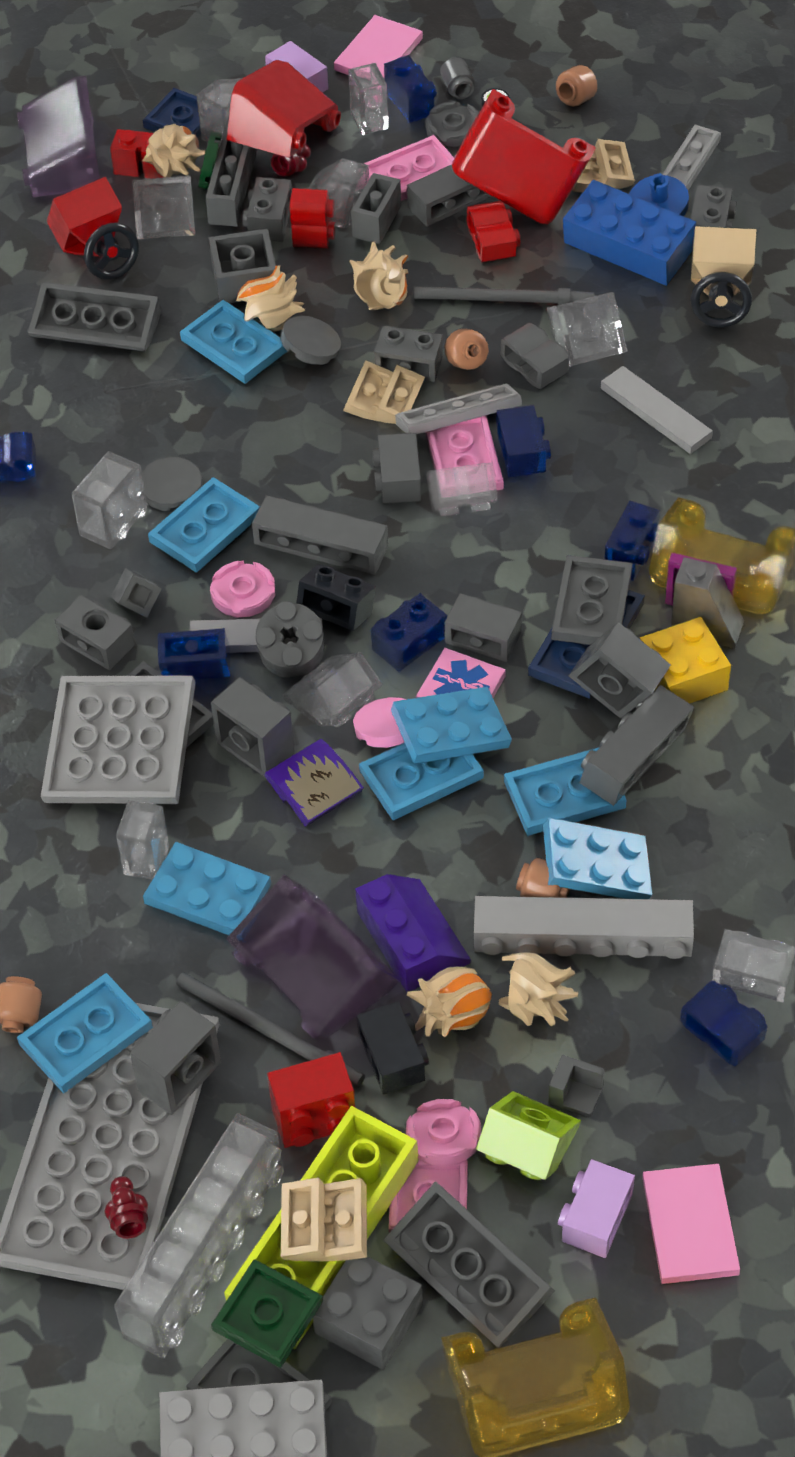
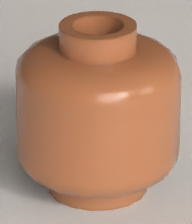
(576, 85)
(457, 347)
(534, 881)
(19, 1004)

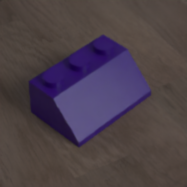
(409, 929)

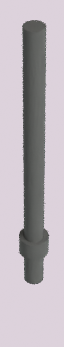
(561, 296)
(260, 1023)

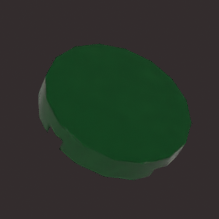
(209, 159)

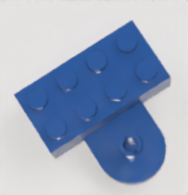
(635, 229)

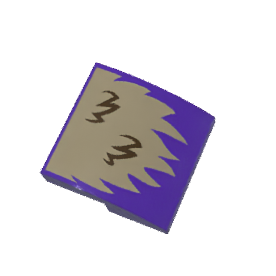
(314, 781)

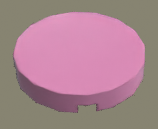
(242, 589)
(377, 725)
(444, 1132)

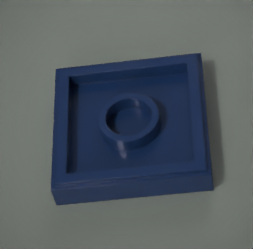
(175, 108)

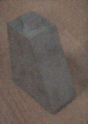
(704, 594)

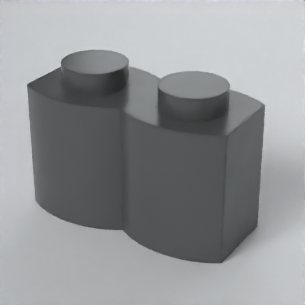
(535, 355)

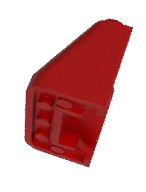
(275, 107)
(518, 162)

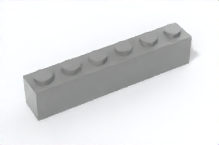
(583, 926)

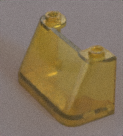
(759, 567)
(539, 1386)

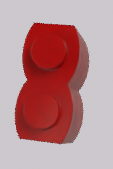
(311, 218)
(492, 231)

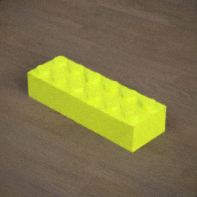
(355, 1150)

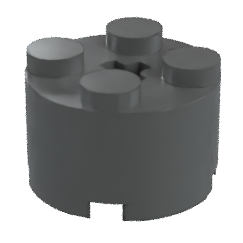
(284, 622)

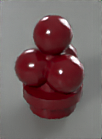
(288, 166)
(126, 1210)

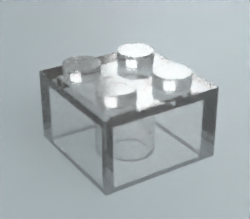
(109, 500)

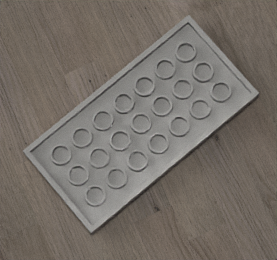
(66, 1171)

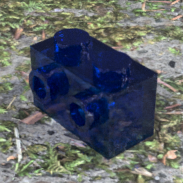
(409, 88)
(522, 441)
(633, 536)
(408, 632)
(194, 653)

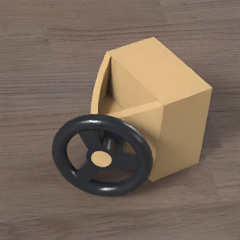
(721, 269)

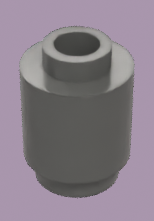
(457, 78)

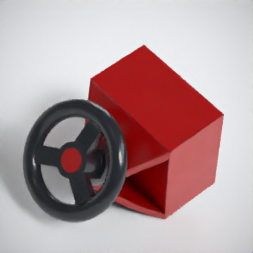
(86, 226)

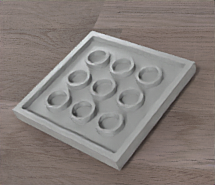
(118, 739)
(245, 1421)

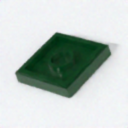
(267, 1313)

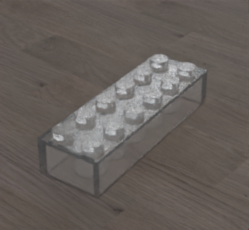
(200, 1236)

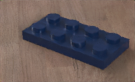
(558, 658)

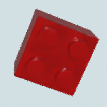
(310, 1098)

